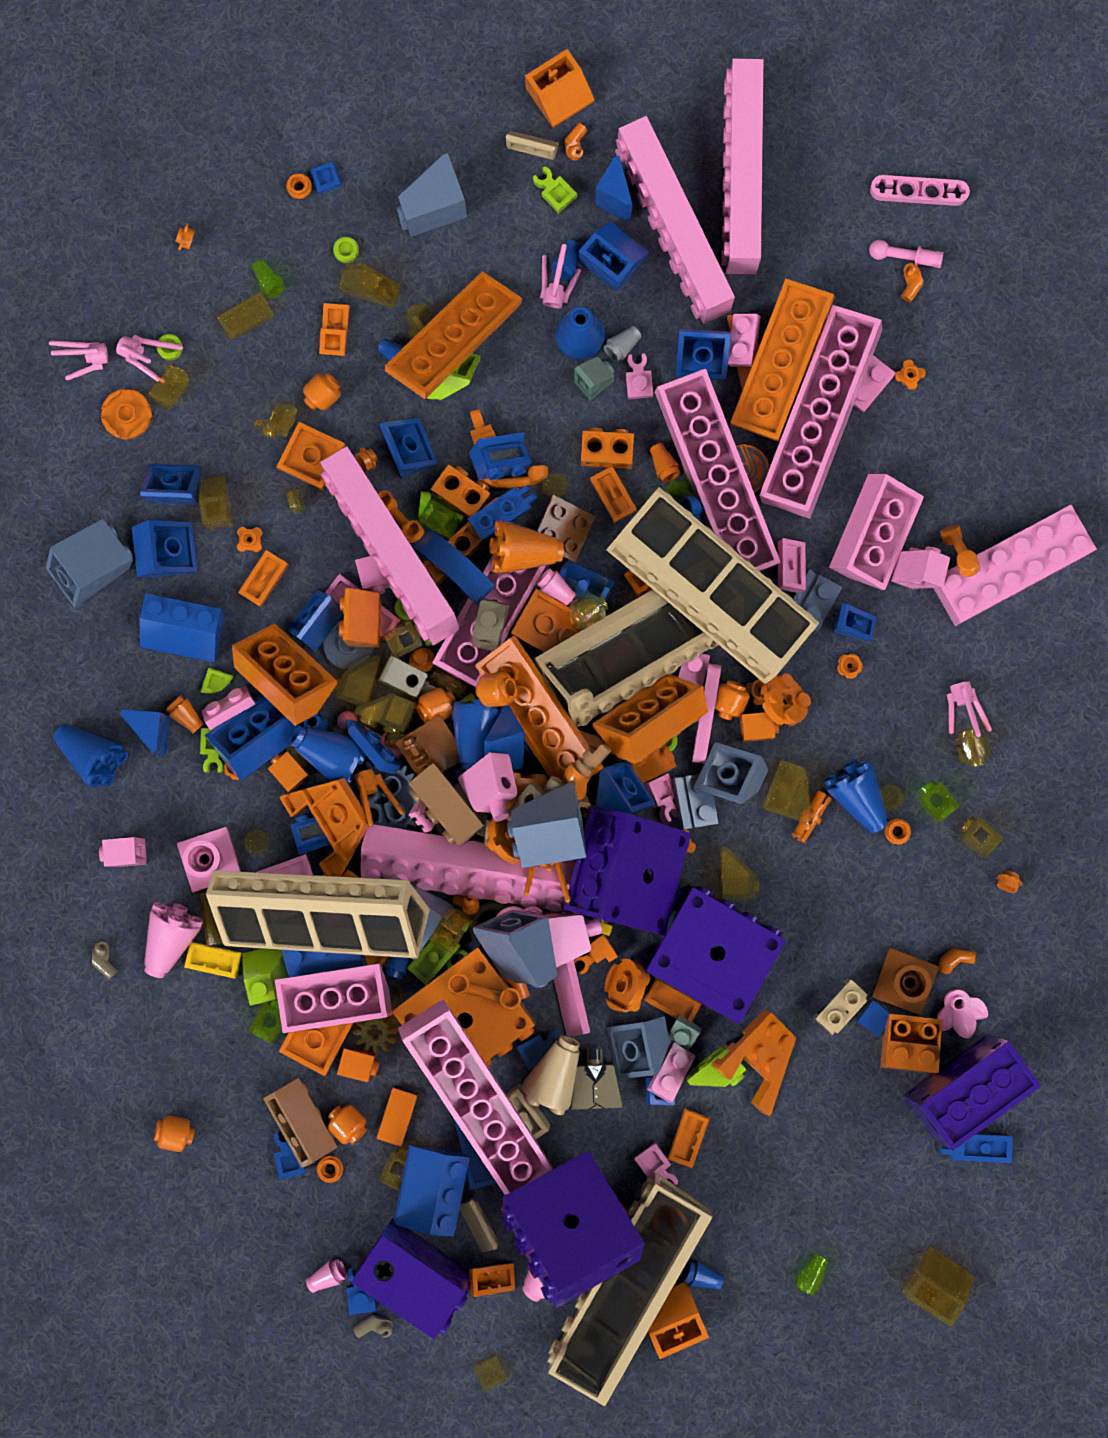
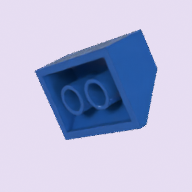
(181, 627)
(252, 737)
(431, 1190)

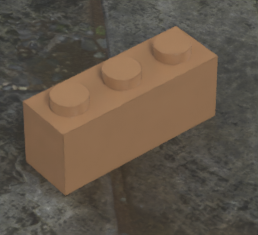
(445, 805)
(300, 1122)

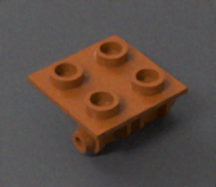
(567, 525)
(429, 745)

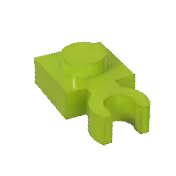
(556, 192)
(207, 749)

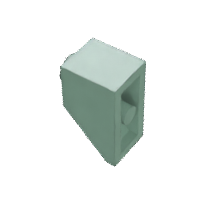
(593, 377)

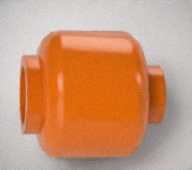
(321, 391)
(496, 689)
(731, 699)
(435, 703)
(347, 1124)
(173, 1133)

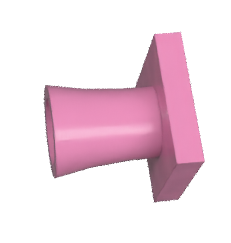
(220, 852)

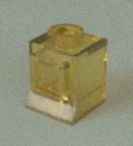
(394, 643)
(988, 845)
(388, 1177)

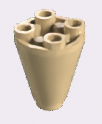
(554, 1077)

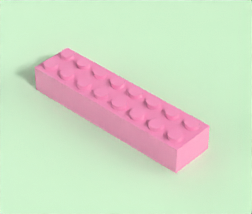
(742, 166)
(674, 220)
(821, 411)
(715, 467)
(388, 547)
(466, 870)
(474, 1097)

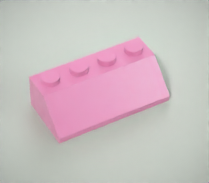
(876, 531)
(333, 998)

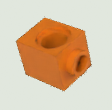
(757, 727)
(288, 771)
(358, 1064)

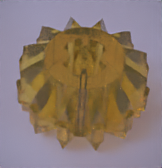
(370, 1038)

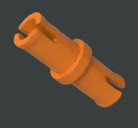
(818, 807)

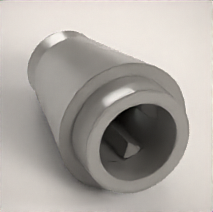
(622, 343)

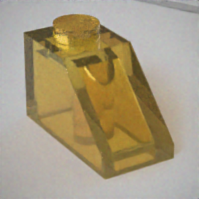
(359, 682)
(736, 877)
(451, 929)

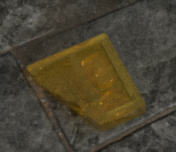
(790, 793)

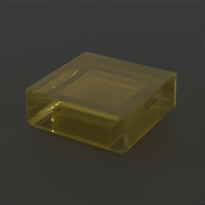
(490, 1372)

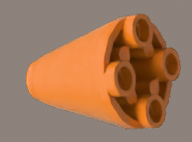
(522, 548)

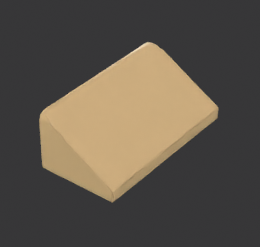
(531, 145)
(530, 1114)
(479, 1225)

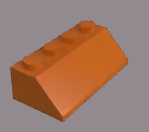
(283, 673)
(652, 717)

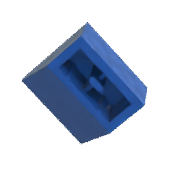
(612, 255)

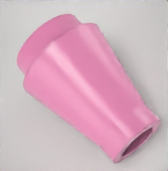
(555, 586)
(327, 1276)

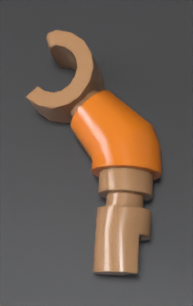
(580, 772)

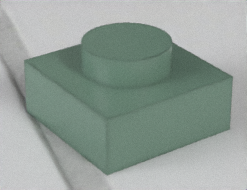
(684, 1032)

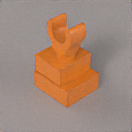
(481, 431)
(599, 950)

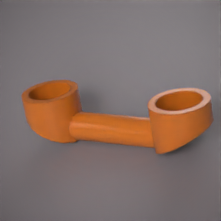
(535, 476)
(411, 529)
(966, 559)
(508, 998)

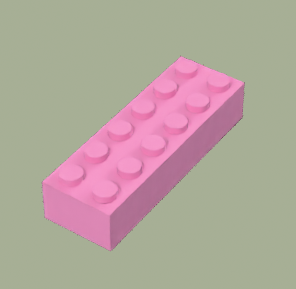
(1016, 565)
(457, 652)

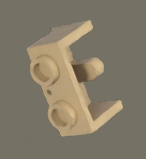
(842, 1007)

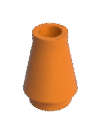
(665, 465)
(184, 714)

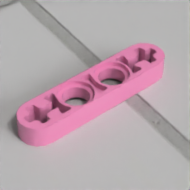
(919, 185)
(705, 722)

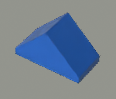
(854, 623)

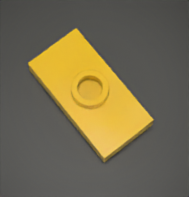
(213, 960)

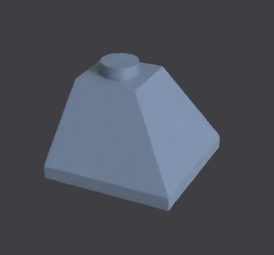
(731, 773)
(638, 1047)

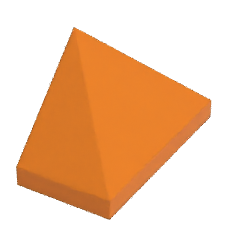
(492, 1279)

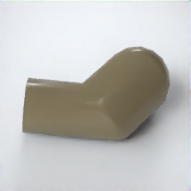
(100, 959)
(374, 1323)

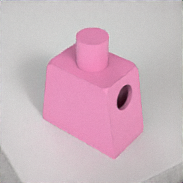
(490, 785)
(571, 935)

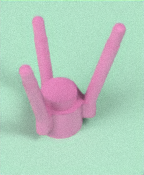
(554, 295)
(133, 351)
(94, 353)
(965, 695)

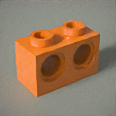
(607, 456)
(457, 497)

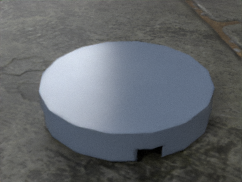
(341, 654)

